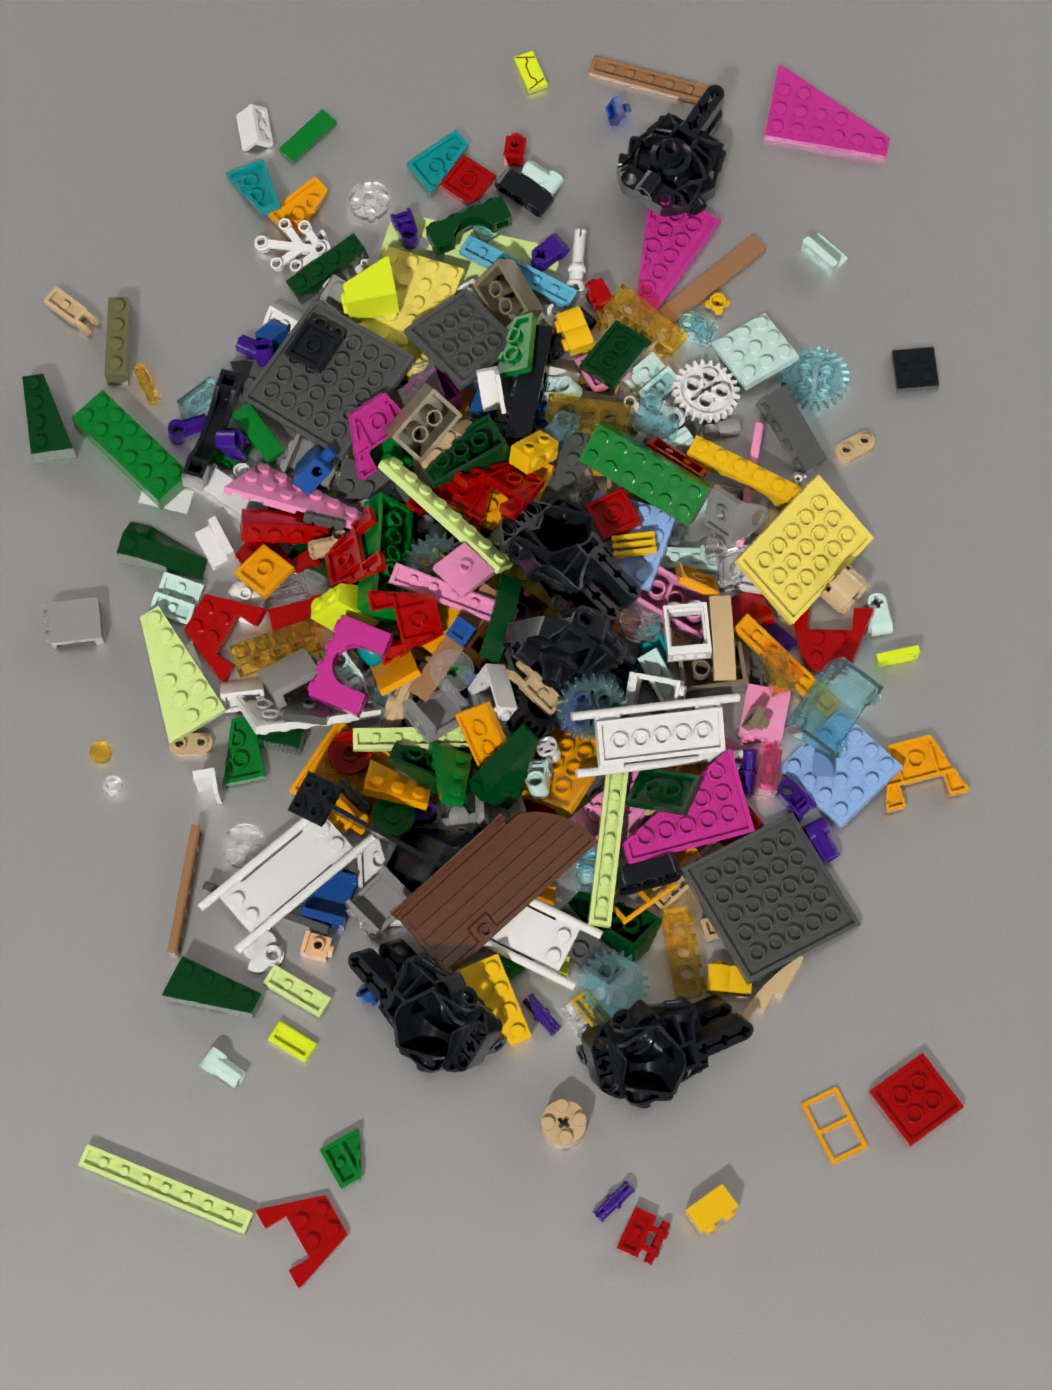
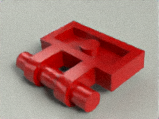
(636, 1233)

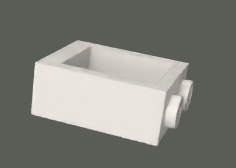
(687, 652)
(495, 680)
(634, 686)

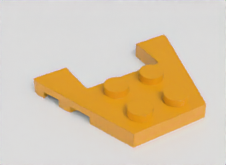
(920, 761)

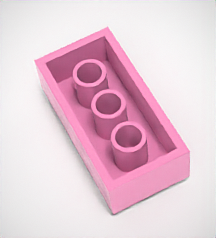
(667, 590)

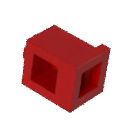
(514, 150)
(597, 293)

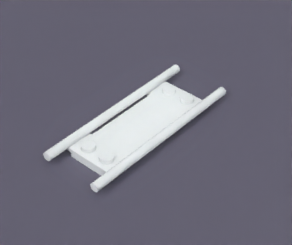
(657, 735)
(286, 877)
(541, 940)

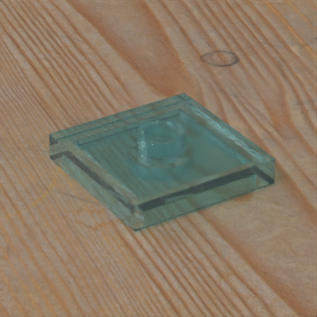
(196, 399)

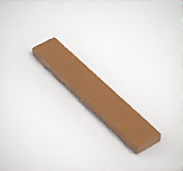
(646, 80)
(713, 279)
(423, 685)
(185, 891)

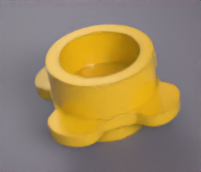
(717, 297)

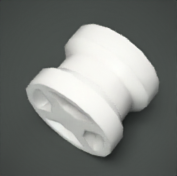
(548, 747)

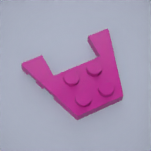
(367, 430)

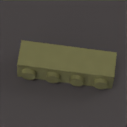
(118, 341)

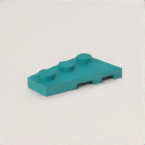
(436, 161)
(256, 186)

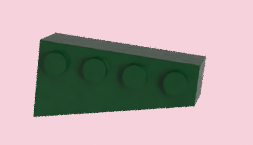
(45, 427)
(204, 988)

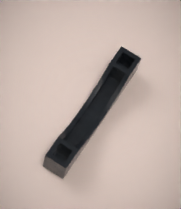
(205, 451)

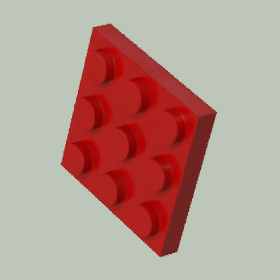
(916, 1099)

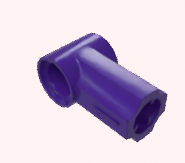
(261, 350)
(191, 427)
(820, 837)

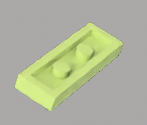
(297, 991)

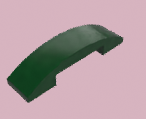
(502, 614)

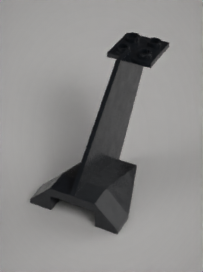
(415, 854)

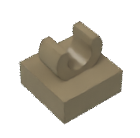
(755, 719)

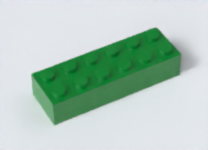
(130, 448)
(645, 473)
(393, 538)

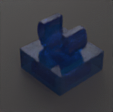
(617, 111)

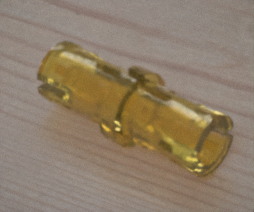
(147, 383)

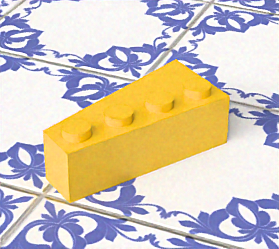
(493, 987)

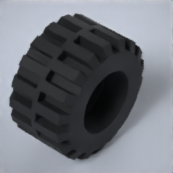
(540, 725)

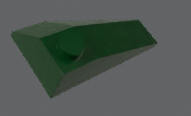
(476, 448)
(152, 549)
(418, 765)
(632, 937)

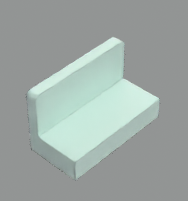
(823, 253)

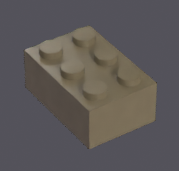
(506, 292)
(423, 422)
(699, 676)

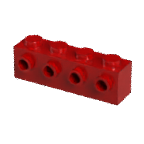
(278, 527)

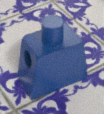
(314, 468)

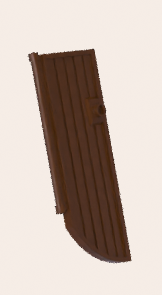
(490, 883)

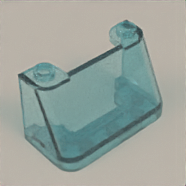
(833, 706)

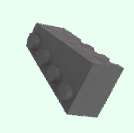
(791, 429)

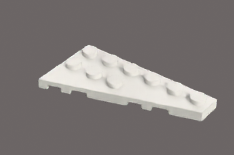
(266, 716)

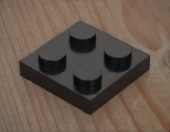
(313, 346)
(915, 369)

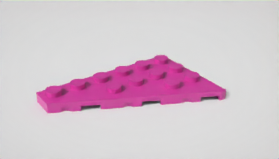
(812, 119)
(670, 250)
(715, 815)

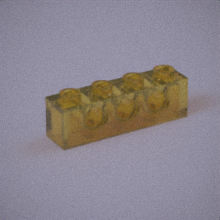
(642, 310)
(623, 412)
(268, 648)
(682, 918)

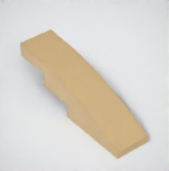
(722, 638)
(682, 888)
(775, 987)

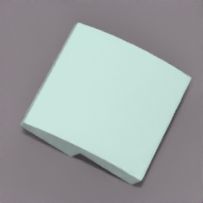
(650, 375)
(177, 597)

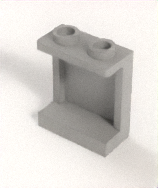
(298, 449)
(74, 621)
(288, 674)
(437, 715)
(376, 901)

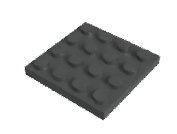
(459, 338)

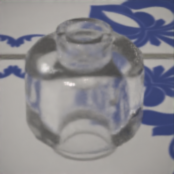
(713, 549)

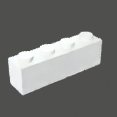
(232, 504)

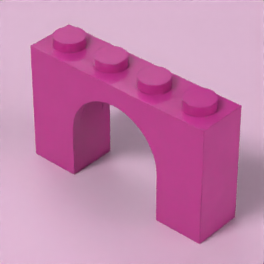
(348, 635)

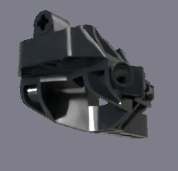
(681, 146)
(566, 555)
(571, 646)
(418, 1002)
(676, 1046)

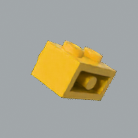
(533, 452)
(711, 1210)

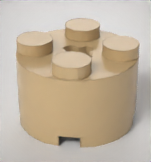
(844, 588)
(561, 1111)

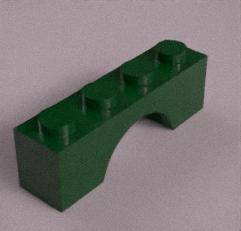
(491, 215)
(343, 256)

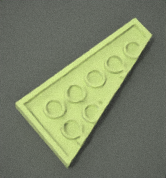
(182, 689)

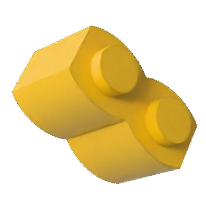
(574, 331)
(726, 980)

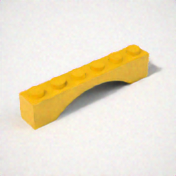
(728, 464)

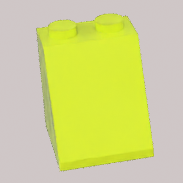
(371, 293)
(336, 603)

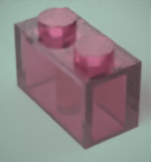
(768, 772)

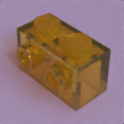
(777, 671)

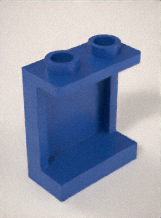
(329, 900)

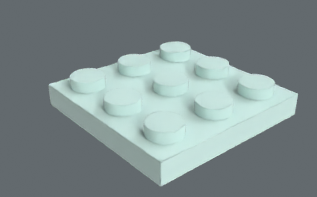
(755, 351)

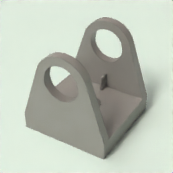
(731, 515)

